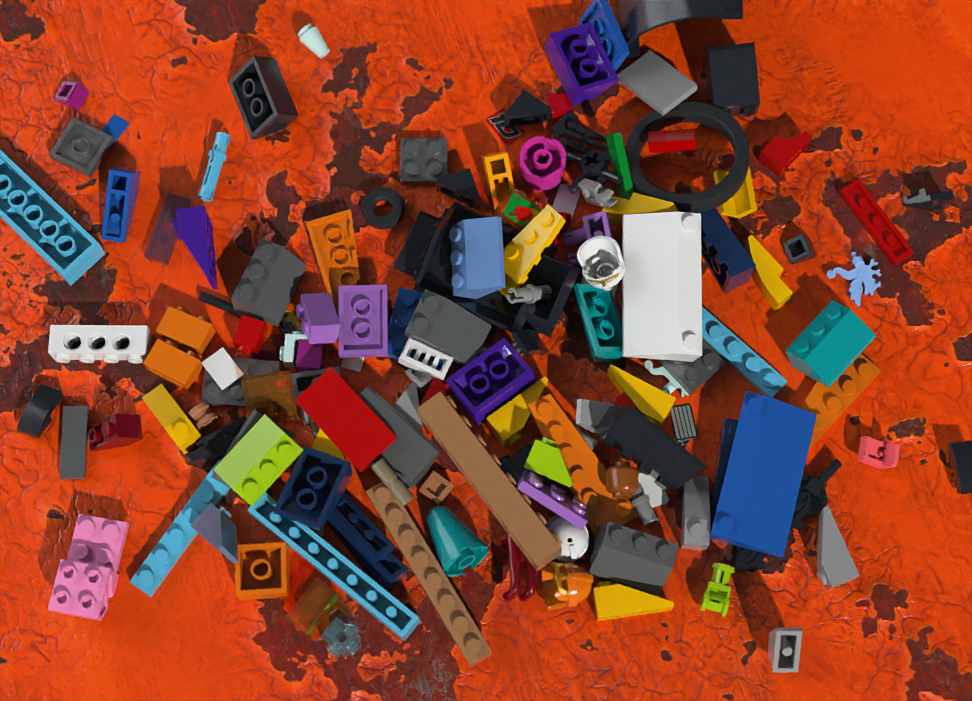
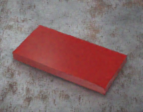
(346, 419)

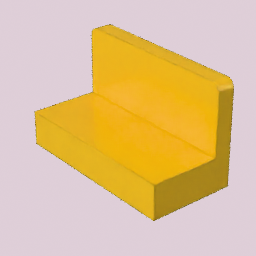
(742, 202)

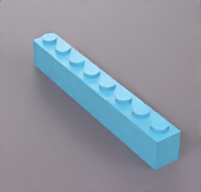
(336, 568)

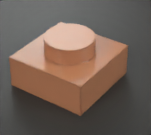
(436, 488)

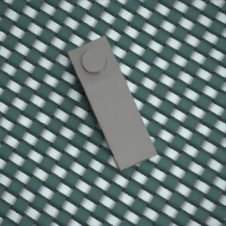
(695, 514)
(833, 558)

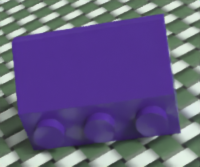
(580, 63)
(491, 381)

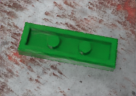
(620, 164)

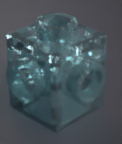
(335, 632)

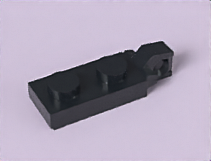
(217, 442)

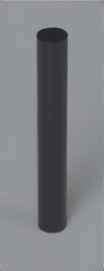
(219, 303)

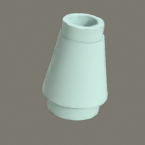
(313, 40)

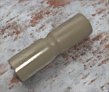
(390, 479)

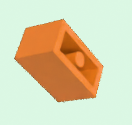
(186, 330)
(173, 364)

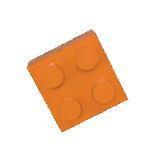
(262, 571)

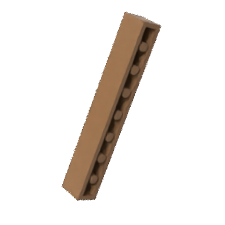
(489, 481)
(429, 575)

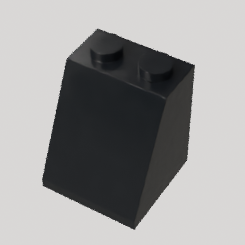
(732, 79)

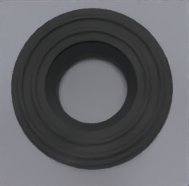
(376, 196)

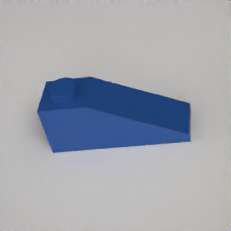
(120, 203)

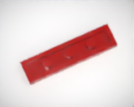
(876, 222)

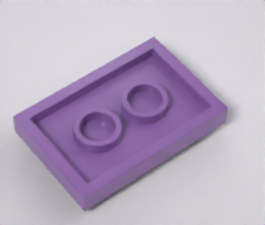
(363, 321)
(554, 498)

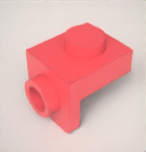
(878, 453)

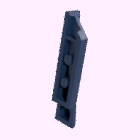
(366, 544)

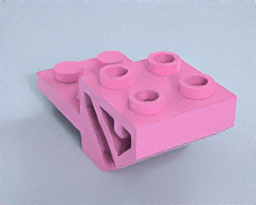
(90, 569)

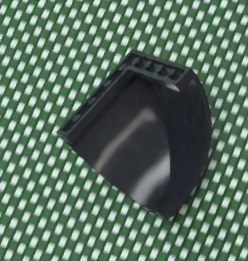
(642, 16)

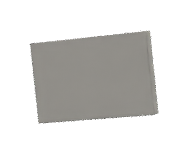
(656, 82)

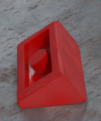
(672, 140)

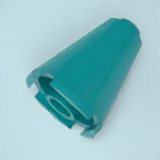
(454, 542)

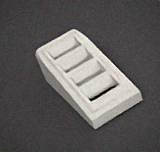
(429, 351)

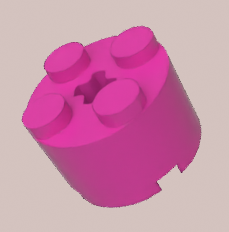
(542, 163)

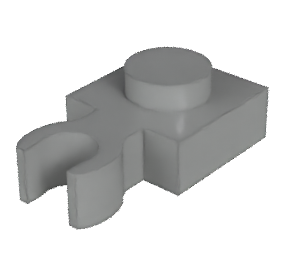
(596, 194)

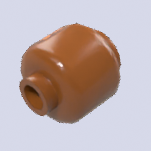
(622, 480)

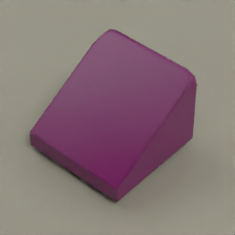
(72, 95)

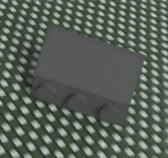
(268, 283)
(632, 558)

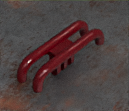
(515, 557)

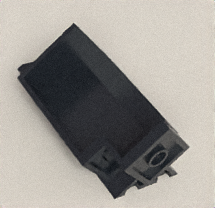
(428, 260)

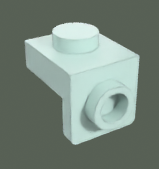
(288, 352)

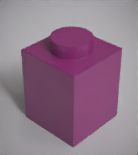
(310, 356)

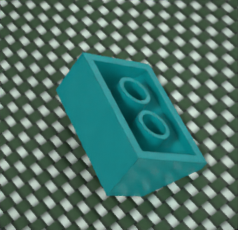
(600, 322)
(829, 344)

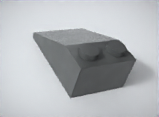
(447, 328)

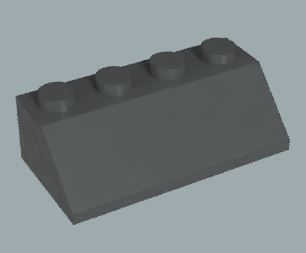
(412, 451)

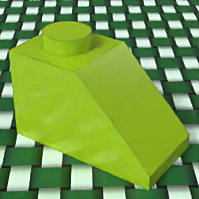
(549, 461)

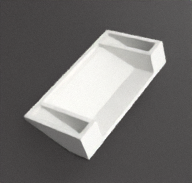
(662, 286)

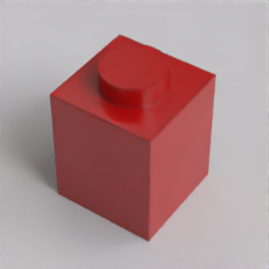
(250, 335)

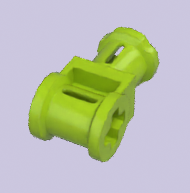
(717, 593)

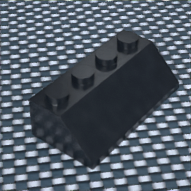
(648, 447)

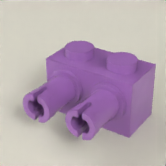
(594, 225)

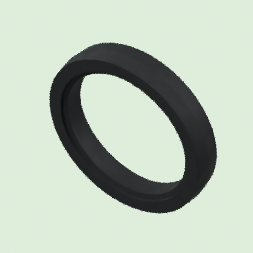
(694, 113)

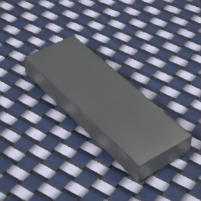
(74, 442)

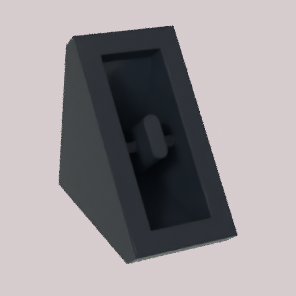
(527, 111)
(460, 187)

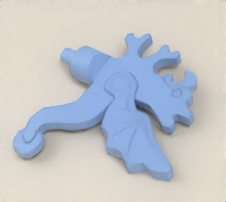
(861, 274)

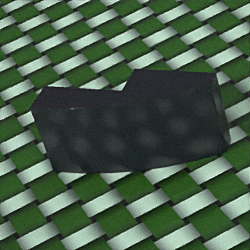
(528, 343)
(38, 410)
(961, 460)

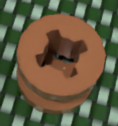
(202, 416)

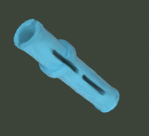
(212, 173)

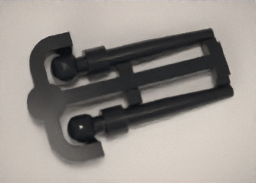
(559, 129)

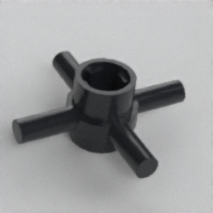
(593, 167)

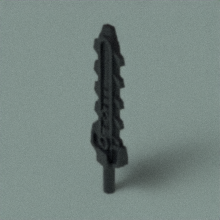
(810, 501)

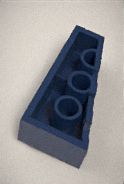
(724, 252)

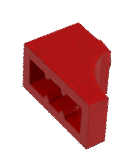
(781, 153)

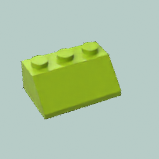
(258, 460)

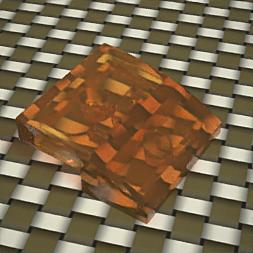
(271, 396)

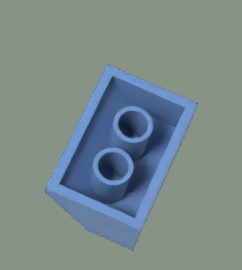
(477, 257)

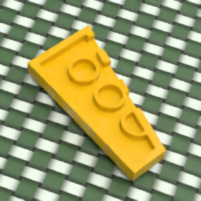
(528, 245)

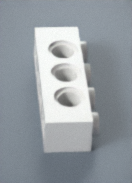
(64, 336)

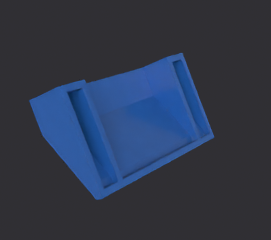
(763, 475)

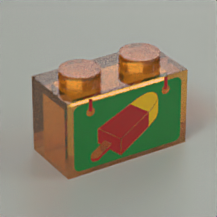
(517, 209)
(312, 607)

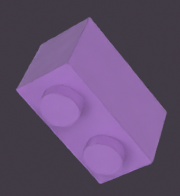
(318, 318)

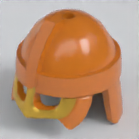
(565, 585)

